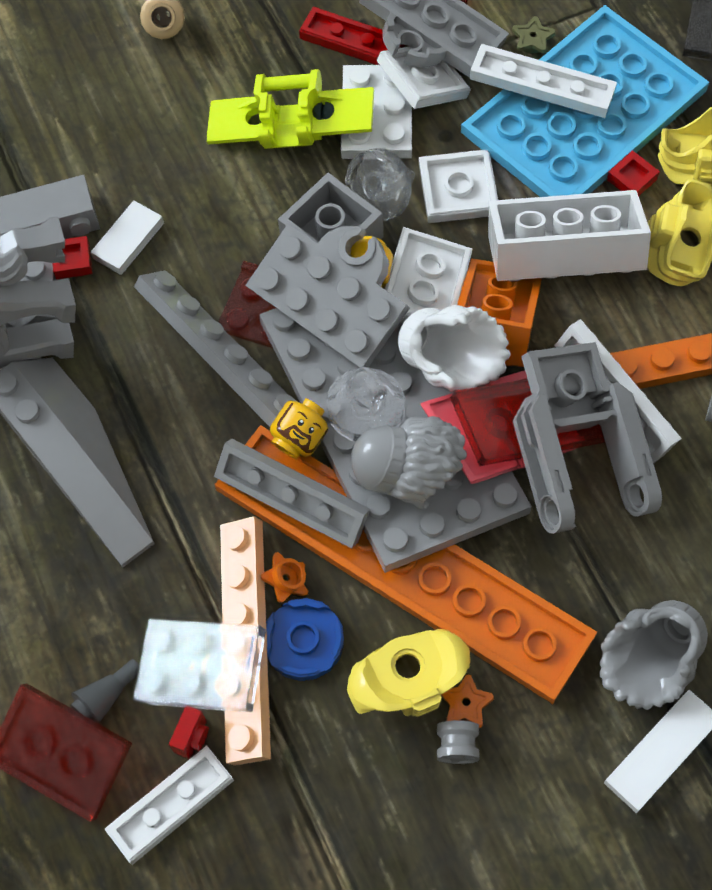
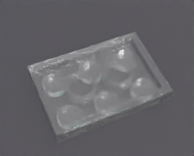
(200, 665)

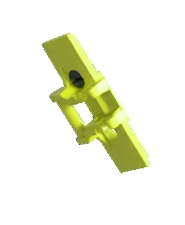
(291, 125)

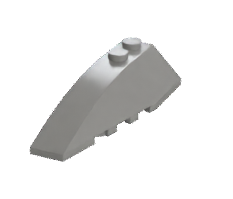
(74, 451)

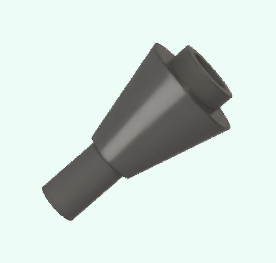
(100, 695)

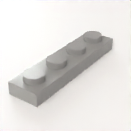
(292, 493)

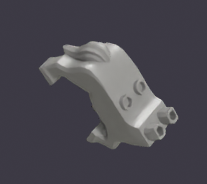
(34, 312)

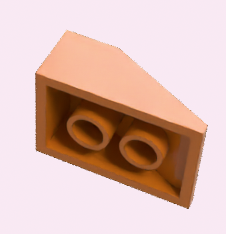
(507, 301)

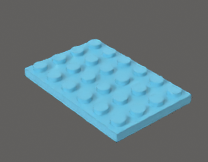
(570, 150)

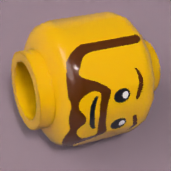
(299, 428)

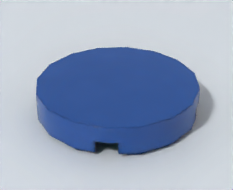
(304, 639)

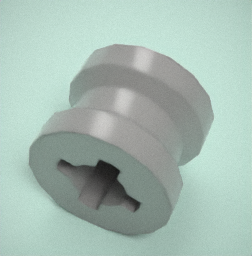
(458, 742)

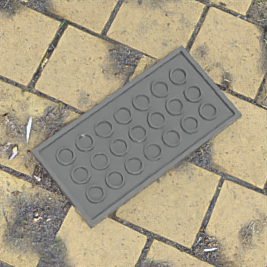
(393, 527)

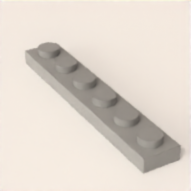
(213, 344)

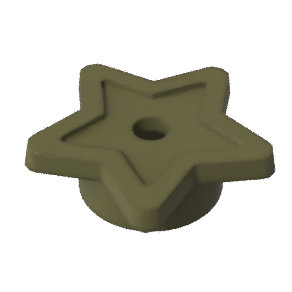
(533, 44)

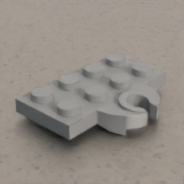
(436, 31)
(331, 290)

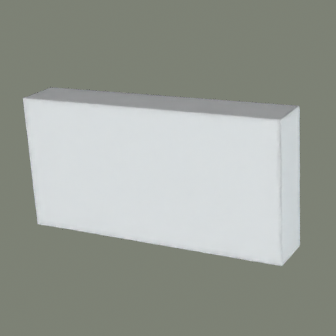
(127, 237)

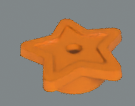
(293, 570)
(467, 690)

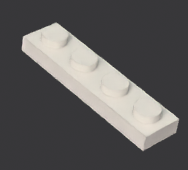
(543, 80)
(657, 430)

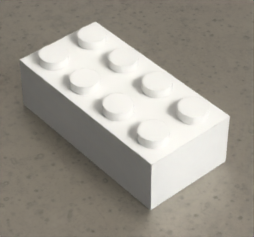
(568, 235)

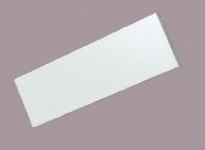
(661, 751)
(169, 805)

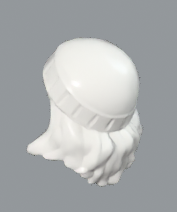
(454, 346)

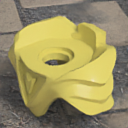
(688, 151)
(668, 255)
(379, 687)

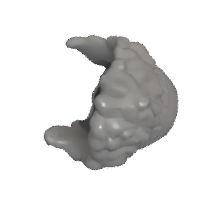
(409, 458)
(653, 654)

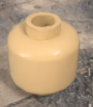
(167, 26)

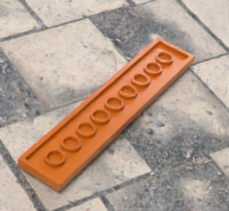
(444, 590)

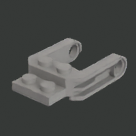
(575, 395)

